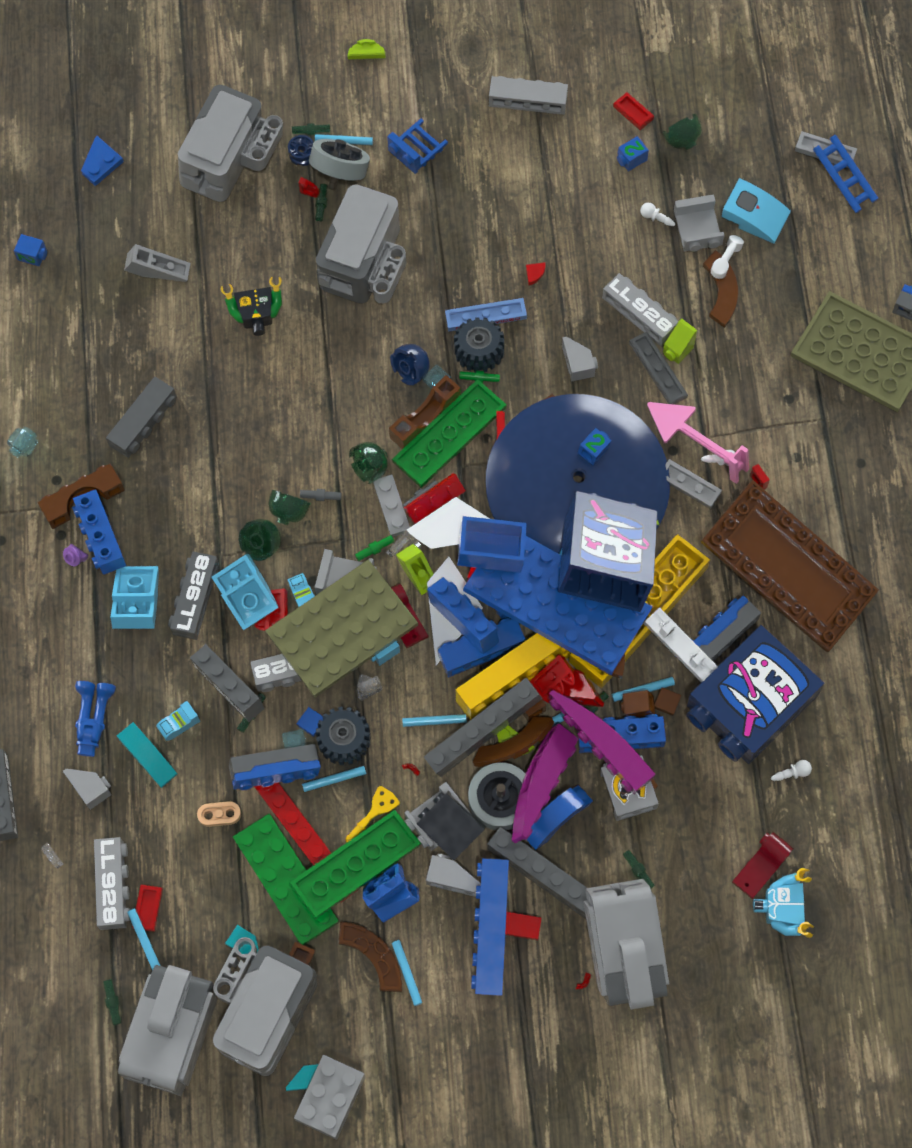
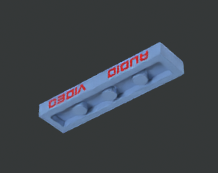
(498, 312)

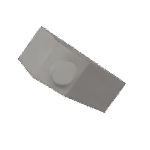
(156, 264)
(450, 876)

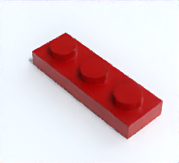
(434, 498)

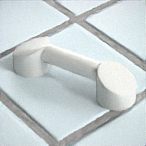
(721, 265)

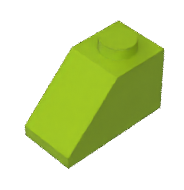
(680, 342)
(415, 567)

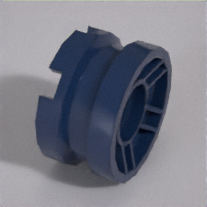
(299, 143)

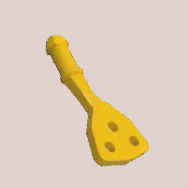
(376, 810)

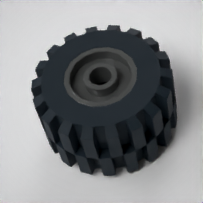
(479, 344)
(343, 736)

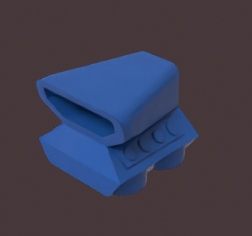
(390, 893)

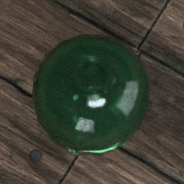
(684, 133)
(369, 461)
(287, 507)
(260, 539)

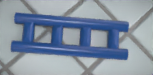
(833, 172)

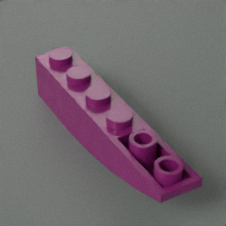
(606, 743)
(541, 779)

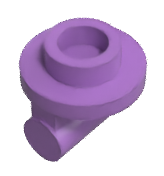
(73, 555)

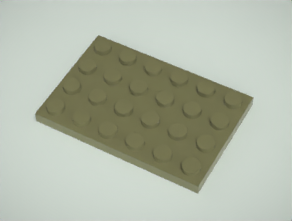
(858, 351)
(341, 628)

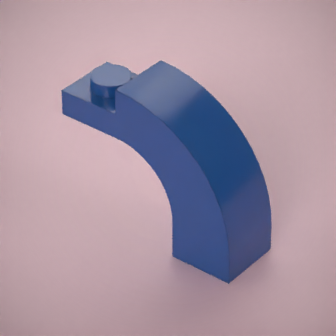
(557, 814)

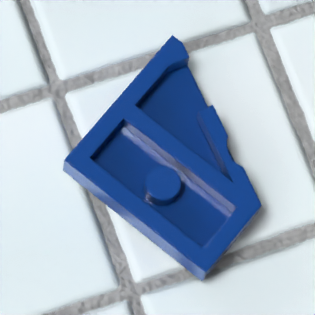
(100, 161)

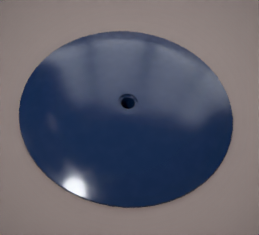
(538, 457)

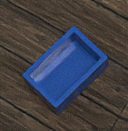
(491, 544)

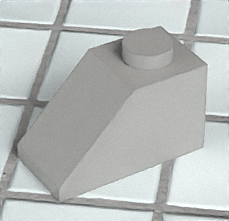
(578, 360)
(89, 786)

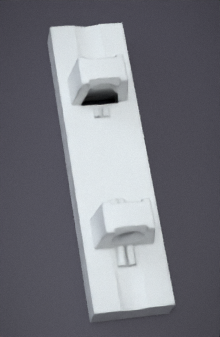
(680, 644)

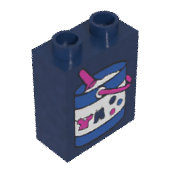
(608, 551)
(753, 696)

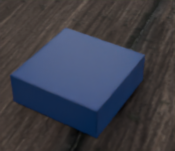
(309, 721)

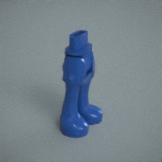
(89, 729)

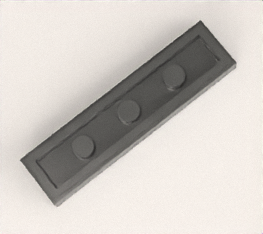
(658, 368)

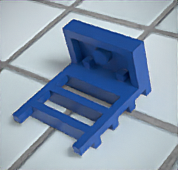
(406, 154)

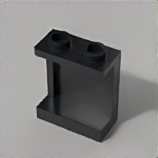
(450, 825)

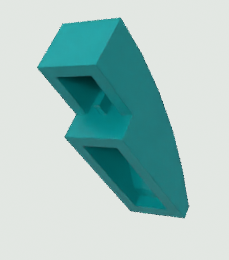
(147, 755)

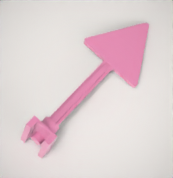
(672, 418)

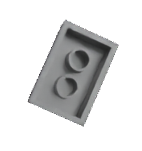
(329, 1097)

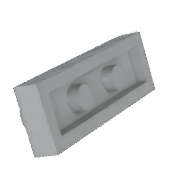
(808, 142)
(692, 484)
(391, 505)

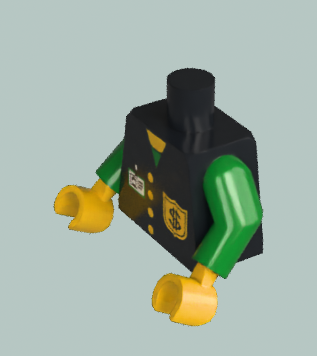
(255, 307)

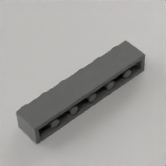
(483, 727)
(539, 870)

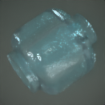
(22, 442)

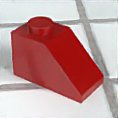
(583, 691)

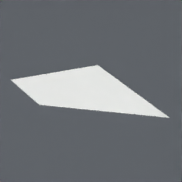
(444, 524)
(442, 629)

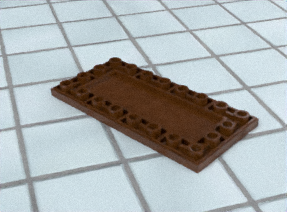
(789, 566)

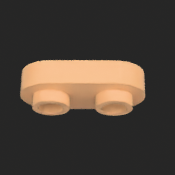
(219, 813)

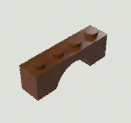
(410, 425)
(58, 505)

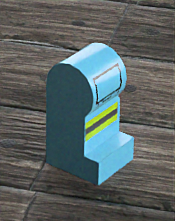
(300, 589)
(178, 721)

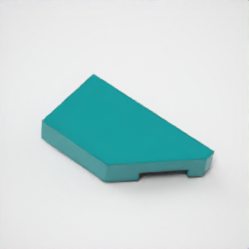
(302, 1078)

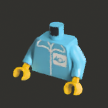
(786, 905)

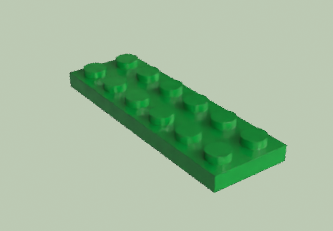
(449, 433)
(354, 864)
(276, 867)

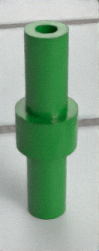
(480, 375)
(374, 548)

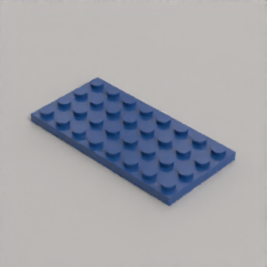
(531, 597)

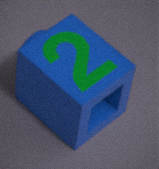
(632, 153)
(30, 250)
(594, 446)

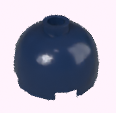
(410, 363)

